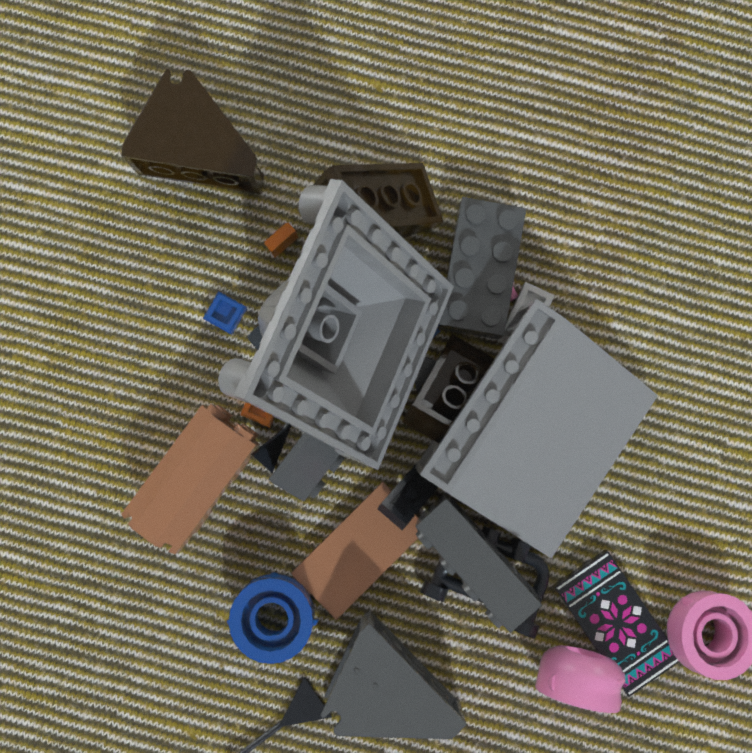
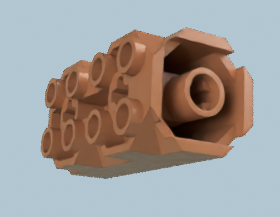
(191, 478)

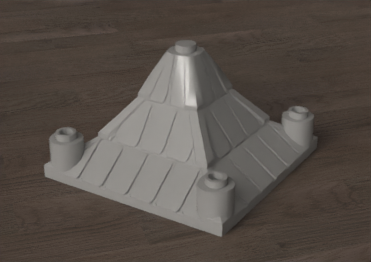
(343, 329)

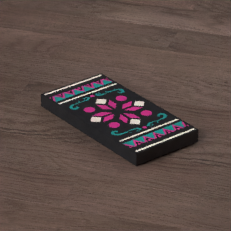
(616, 620)

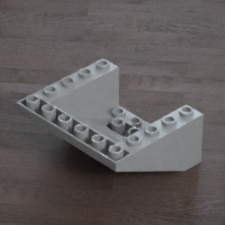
(539, 429)

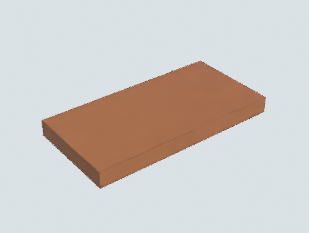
(354, 554)

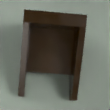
(190, 140)
(394, 191)

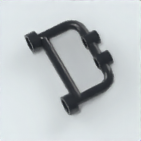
(517, 550)

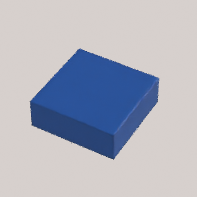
(225, 313)

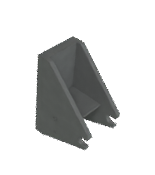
(388, 691)

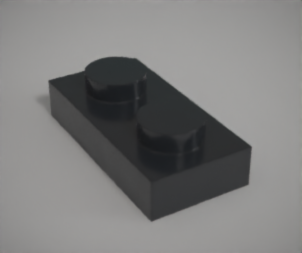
(407, 498)

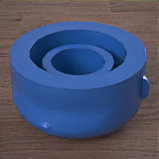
(254, 638)

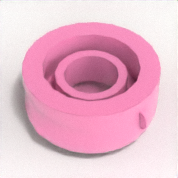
(731, 646)
(581, 679)

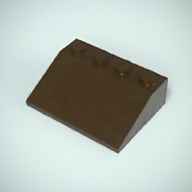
(447, 388)

